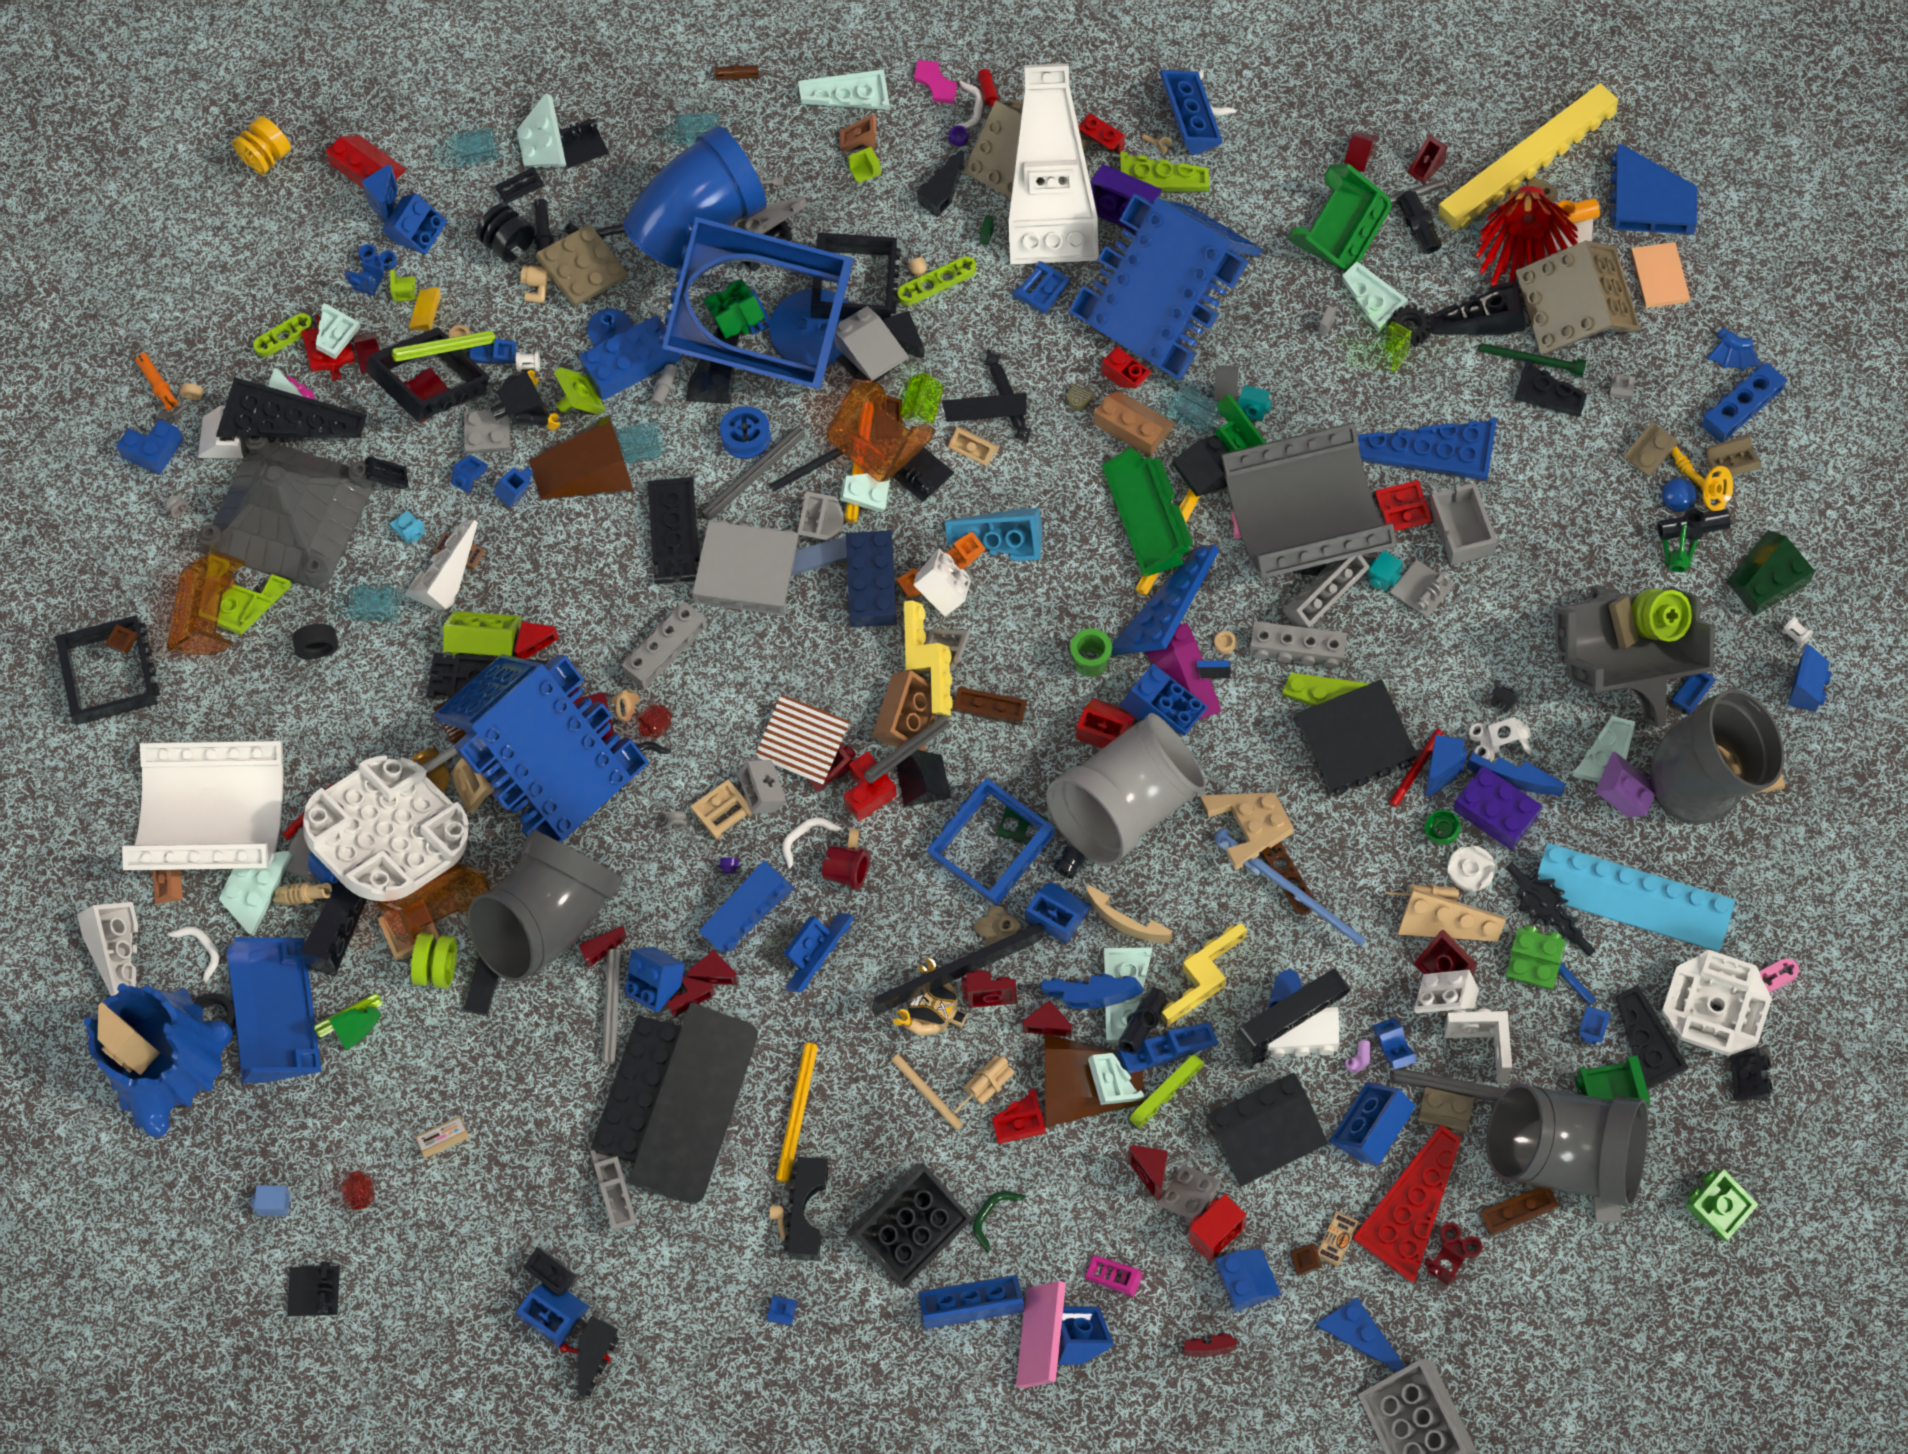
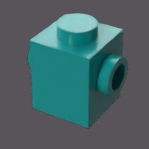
(1255, 402)
(1384, 571)

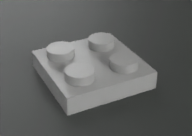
(485, 433)

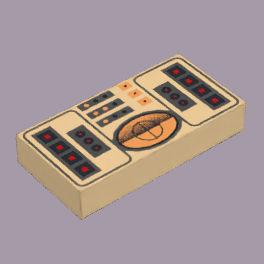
(1337, 1238)

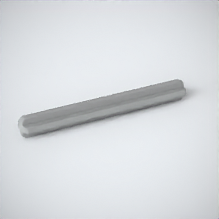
(611, 1006)

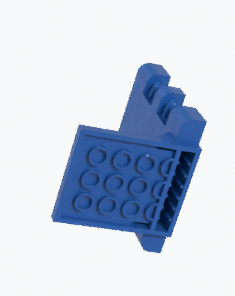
(1163, 281)
(546, 747)

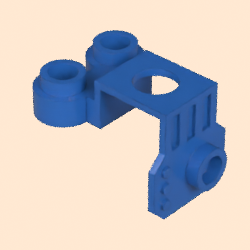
(372, 266)

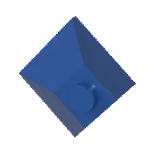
(1082, 1335)

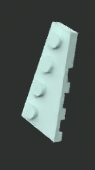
(848, 90)
(1121, 963)

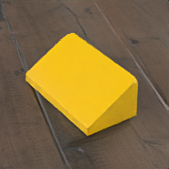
(425, 309)

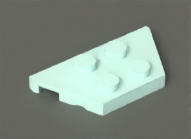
(540, 136)
(252, 889)

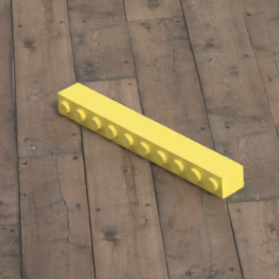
(1528, 157)

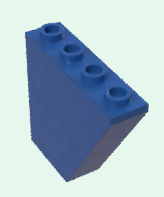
(1650, 196)

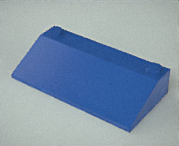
(272, 1009)

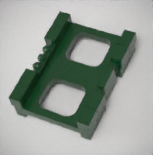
(1019, 834)

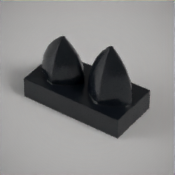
(550, 1271)

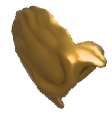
(439, 776)

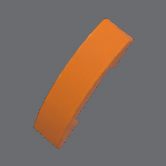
(963, 554)

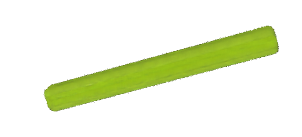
(443, 346)

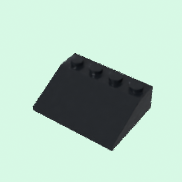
(1266, 1129)
(909, 1225)

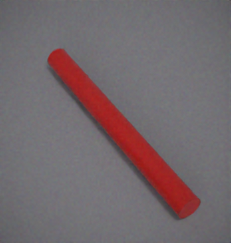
(1414, 770)

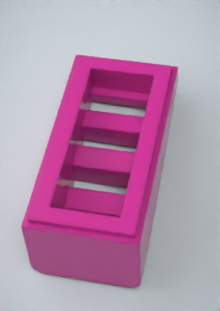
(1133, 1282)

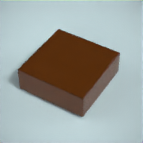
(121, 639)
(1306, 1259)

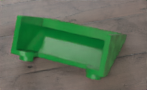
(1346, 220)

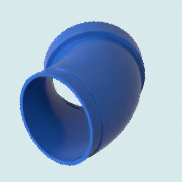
(703, 182)

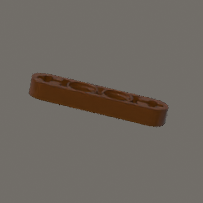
(1289, 872)

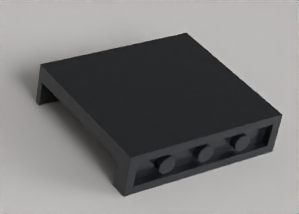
(1356, 737)

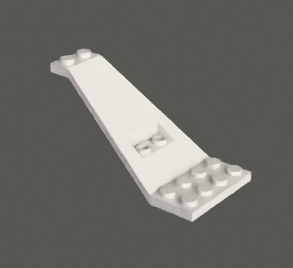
(1053, 217)

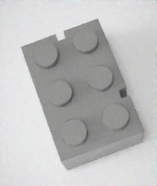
(1463, 524)

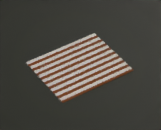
(802, 739)

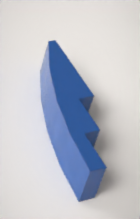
(1523, 778)
(1168, 1048)

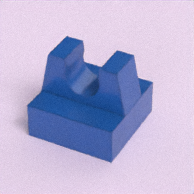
(782, 1310)

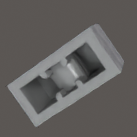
(761, 786)

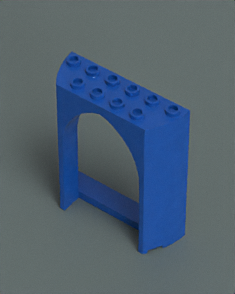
(718, 244)

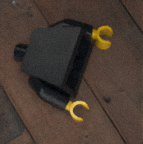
(523, 402)

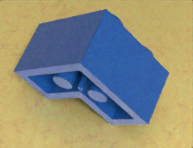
(151, 451)

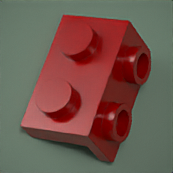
(1102, 133)

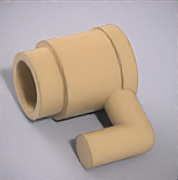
(536, 277)

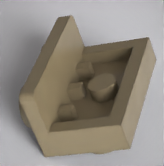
(1734, 455)

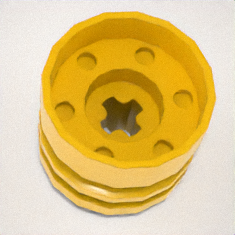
(261, 145)

